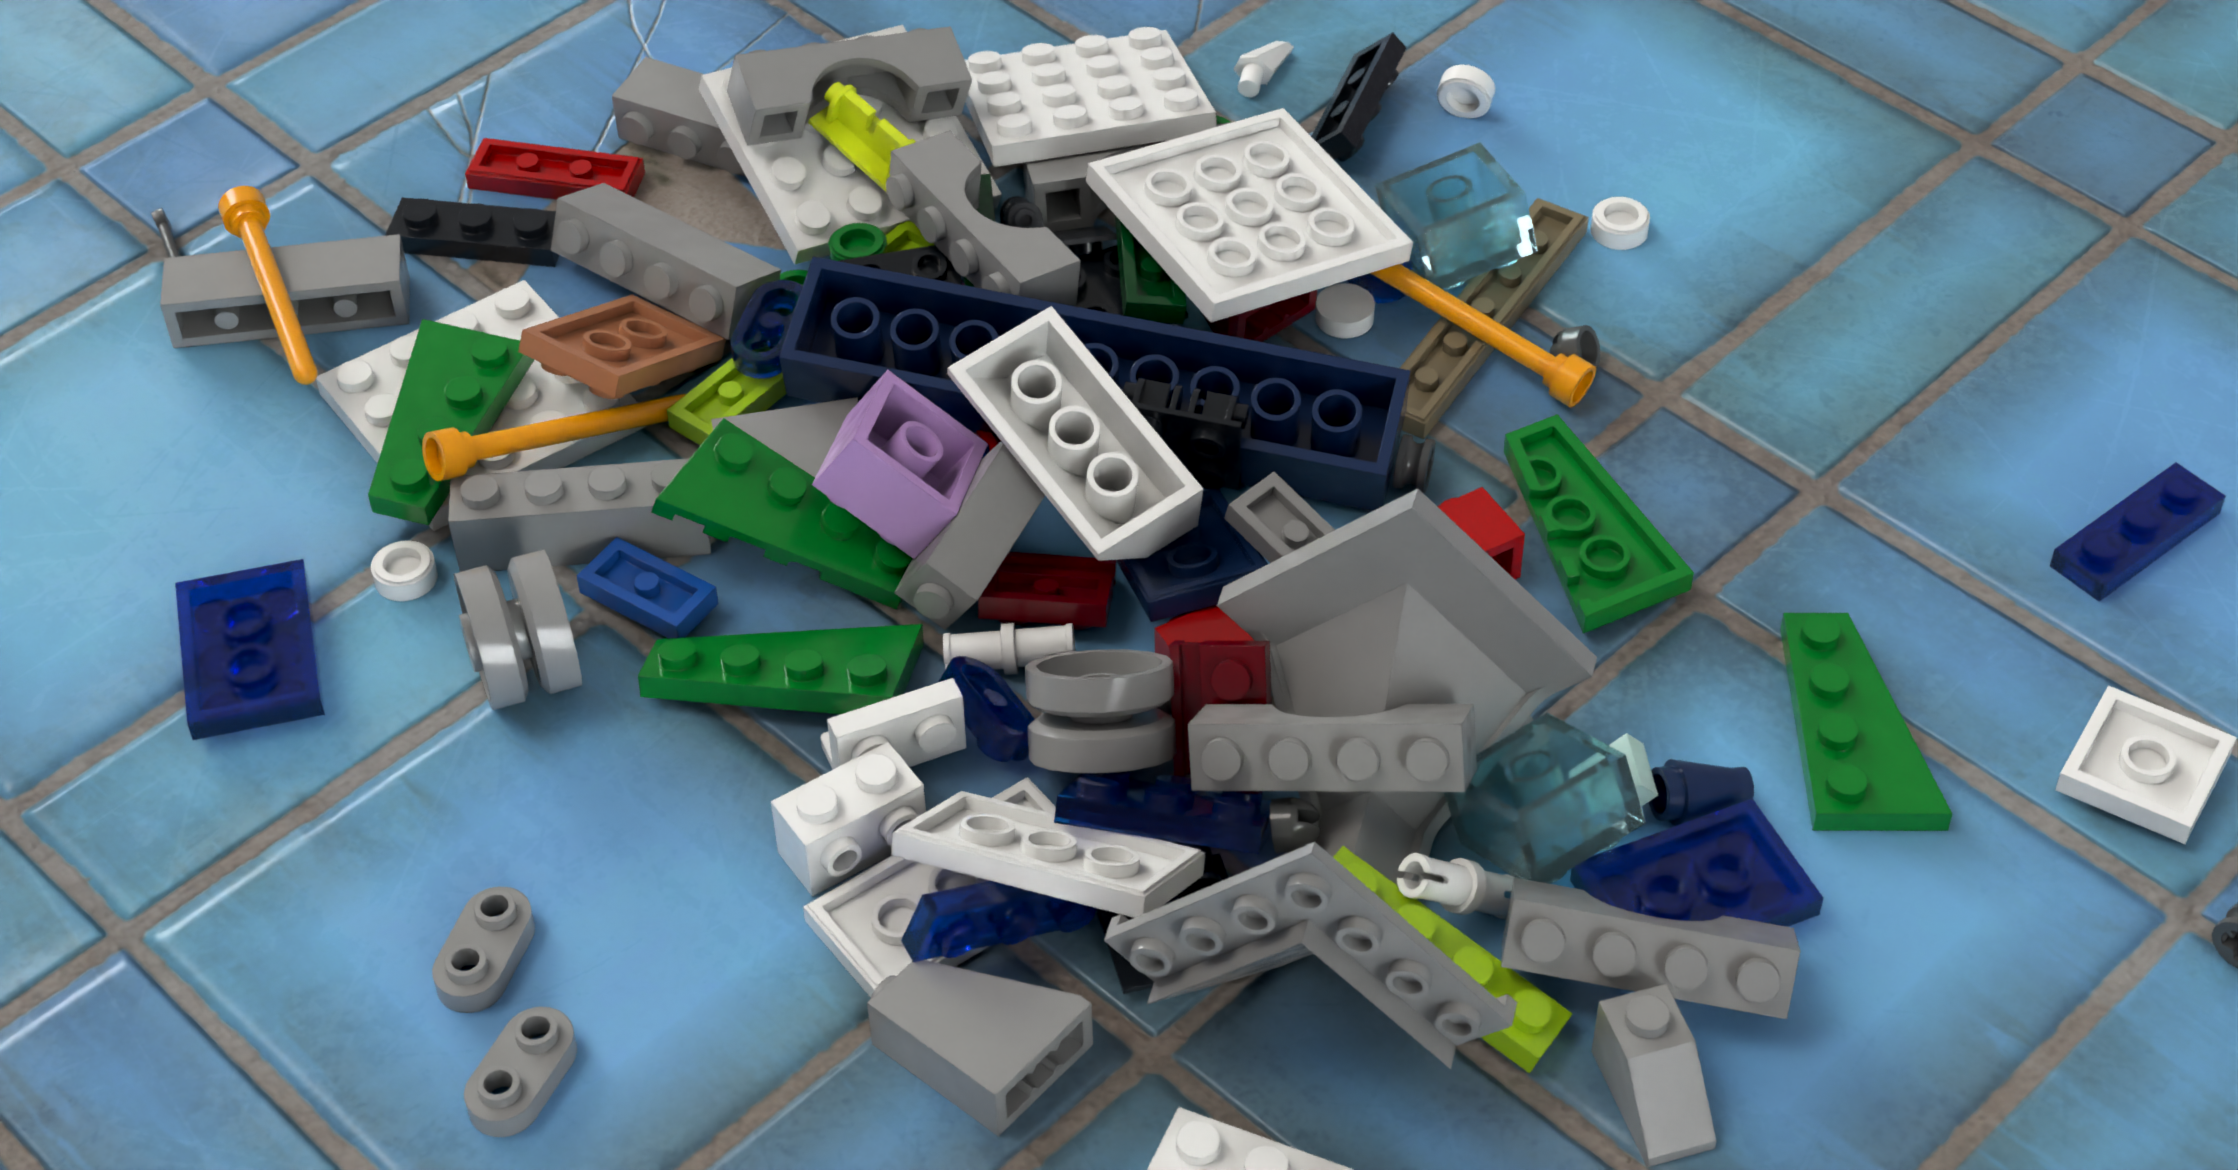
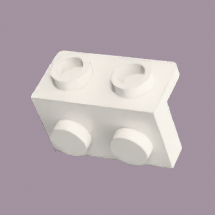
(916, 725)

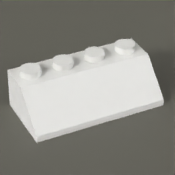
(1080, 439)

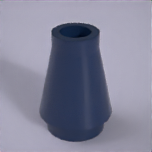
(1697, 789)

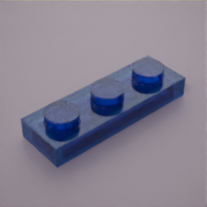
(2137, 531)
(986, 915)

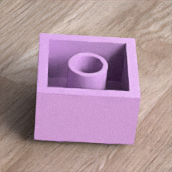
(900, 465)

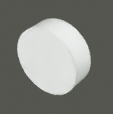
(1466, 91)
(1620, 223)
(1345, 310)
(404, 570)

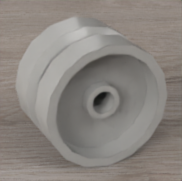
(507, 632)
(1100, 711)

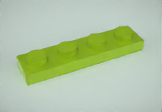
(1536, 1016)

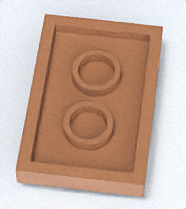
(621, 346)

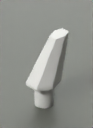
(1260, 65)

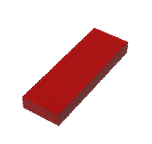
(549, 170)

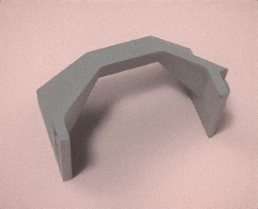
(1355, 628)

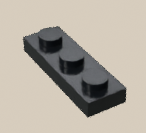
(1358, 97)
(475, 231)

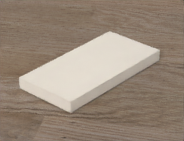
(1048, 858)
(871, 911)

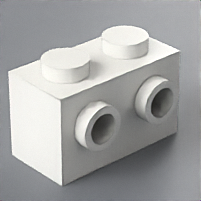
(846, 817)

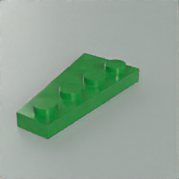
(450, 381)
(767, 501)
(1592, 531)
(786, 670)
(1851, 738)

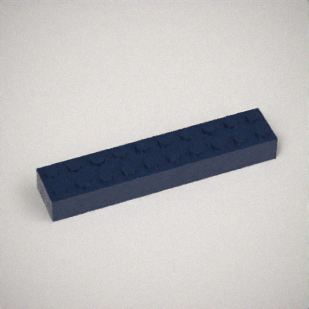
(1311, 419)

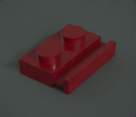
(1050, 590)
(1215, 675)

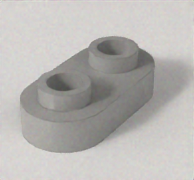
(488, 943)
(524, 1065)

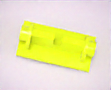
(858, 133)

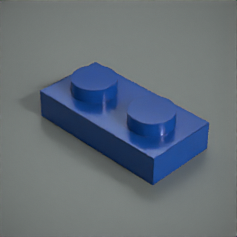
(647, 589)

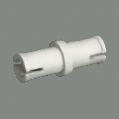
(1010, 646)
(1457, 885)

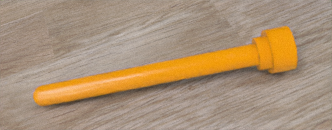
(247, 216)
(1563, 375)
(452, 452)

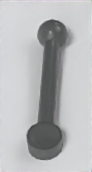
(164, 226)

